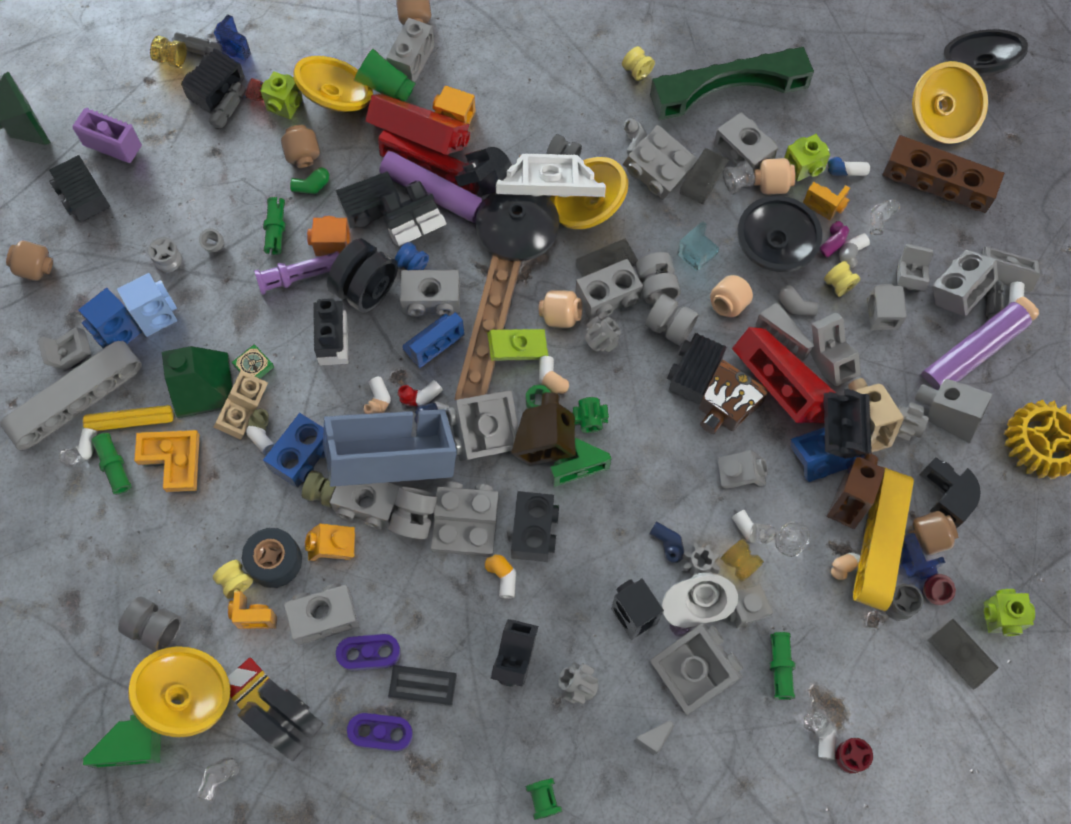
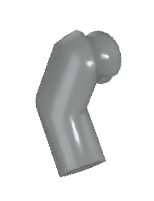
(635, 133)
(795, 304)

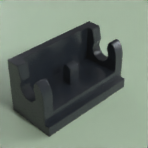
(847, 424)

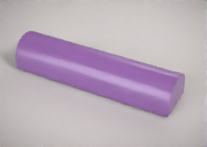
(444, 192)
(979, 345)

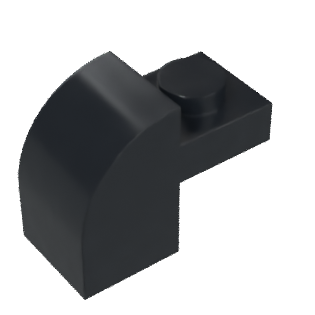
(485, 168)
(959, 492)
(514, 653)

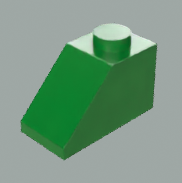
(125, 745)

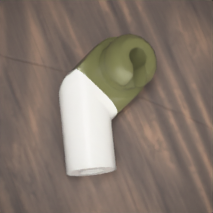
(257, 430)

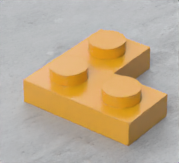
(176, 451)

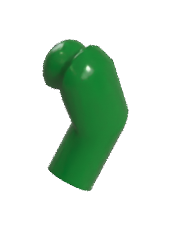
(312, 183)

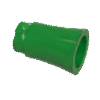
(384, 77)

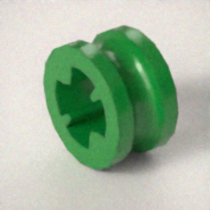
(532, 392)

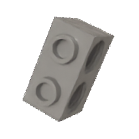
(412, 48)
(965, 282)
(605, 284)

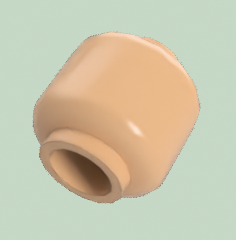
(775, 176)
(731, 296)
(561, 308)

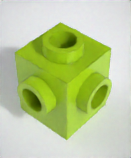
(281, 95)
(808, 156)
(1009, 612)

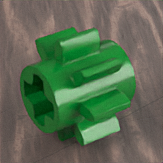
(590, 414)

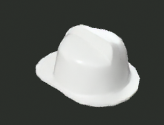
(700, 600)

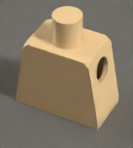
(884, 414)

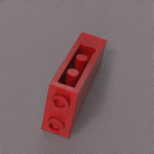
(418, 124)
(783, 375)

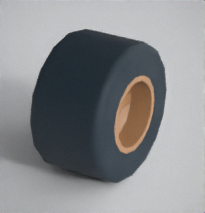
(265, 548)

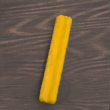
(128, 418)

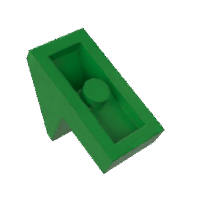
(586, 462)

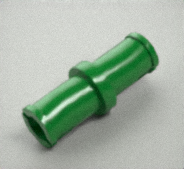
(274, 226)
(111, 463)
(782, 666)

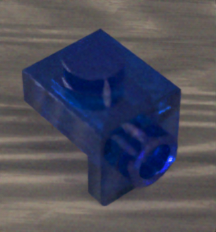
(232, 42)
(915, 561)

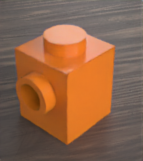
(328, 235)

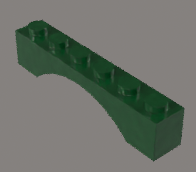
(779, 71)

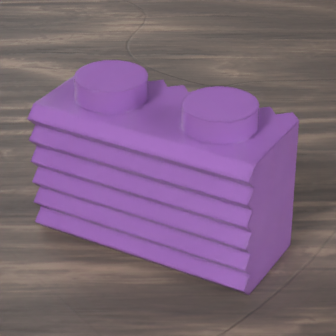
(107, 135)

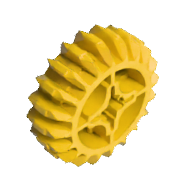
(1037, 444)

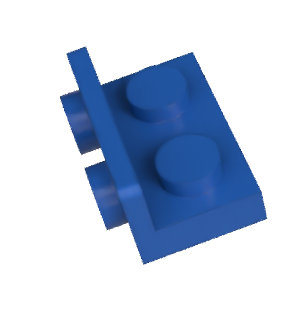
(434, 339)
(812, 454)

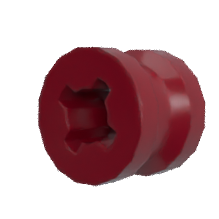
(859, 752)

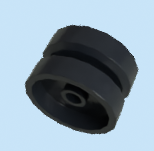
(362, 275)
(283, 716)

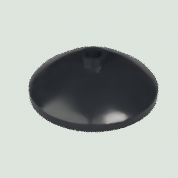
(987, 50)
(781, 221)
(521, 235)

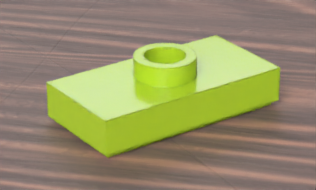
(517, 344)

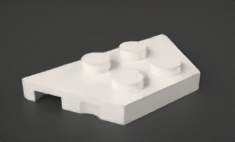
(550, 176)

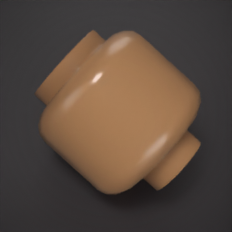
(414, 9)
(300, 146)
(29, 260)
(934, 532)

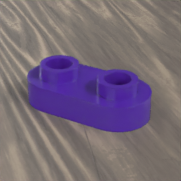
(368, 649)
(380, 733)

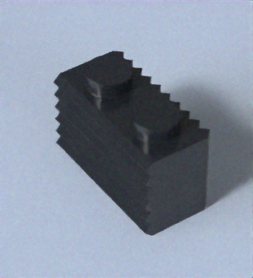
(211, 79)
(79, 189)
(362, 200)
(696, 368)

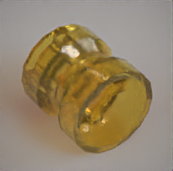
(168, 51)
(740, 557)

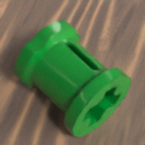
(543, 799)

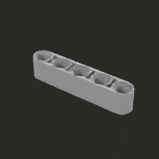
(70, 395)

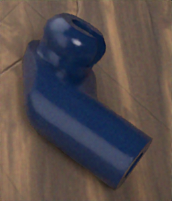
(671, 541)

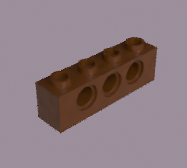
(943, 174)

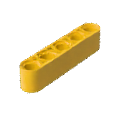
(883, 541)

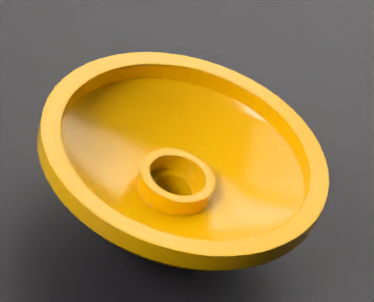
(331, 84)
(962, 100)
(589, 211)
(182, 676)

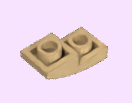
(240, 404)

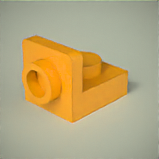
(824, 201)
(256, 617)

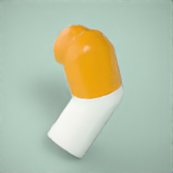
(507, 574)

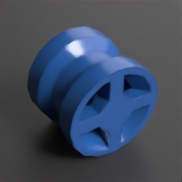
(410, 258)

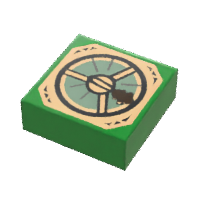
(253, 362)

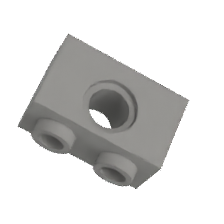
(734, 136)
(418, 283)
(377, 515)
(339, 619)

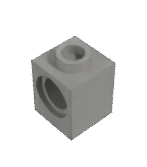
(886, 307)

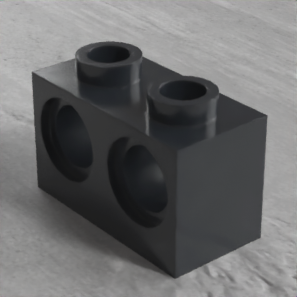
(528, 526)
(636, 607)

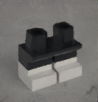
(411, 218)
(330, 332)

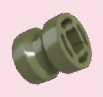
(317, 488)

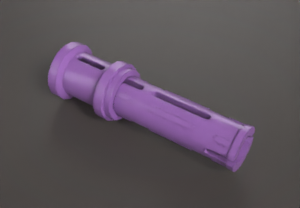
(284, 275)

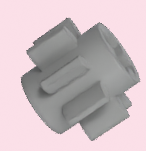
(602, 334)
(914, 421)
(706, 554)
(578, 683)

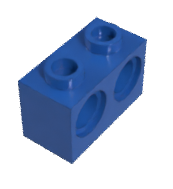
(108, 319)
(291, 447)

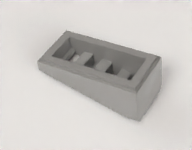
(785, 330)

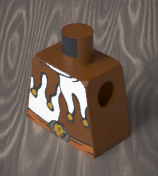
(730, 398)

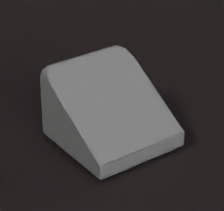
(655, 738)

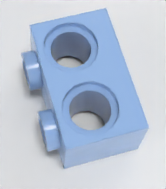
(148, 304)

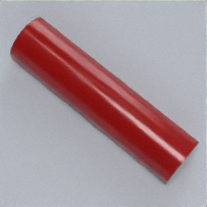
(427, 158)

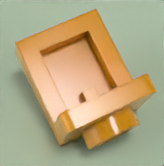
(330, 542)

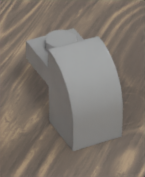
(831, 352)

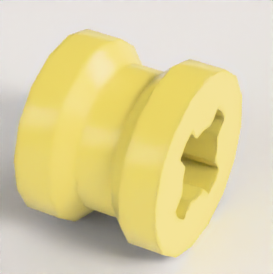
(638, 63)
(842, 278)
(232, 578)

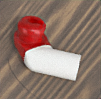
(412, 397)

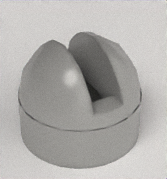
(214, 235)

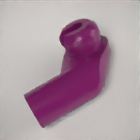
(839, 237)

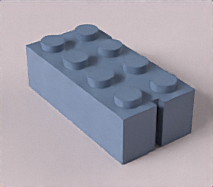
(382, 450)

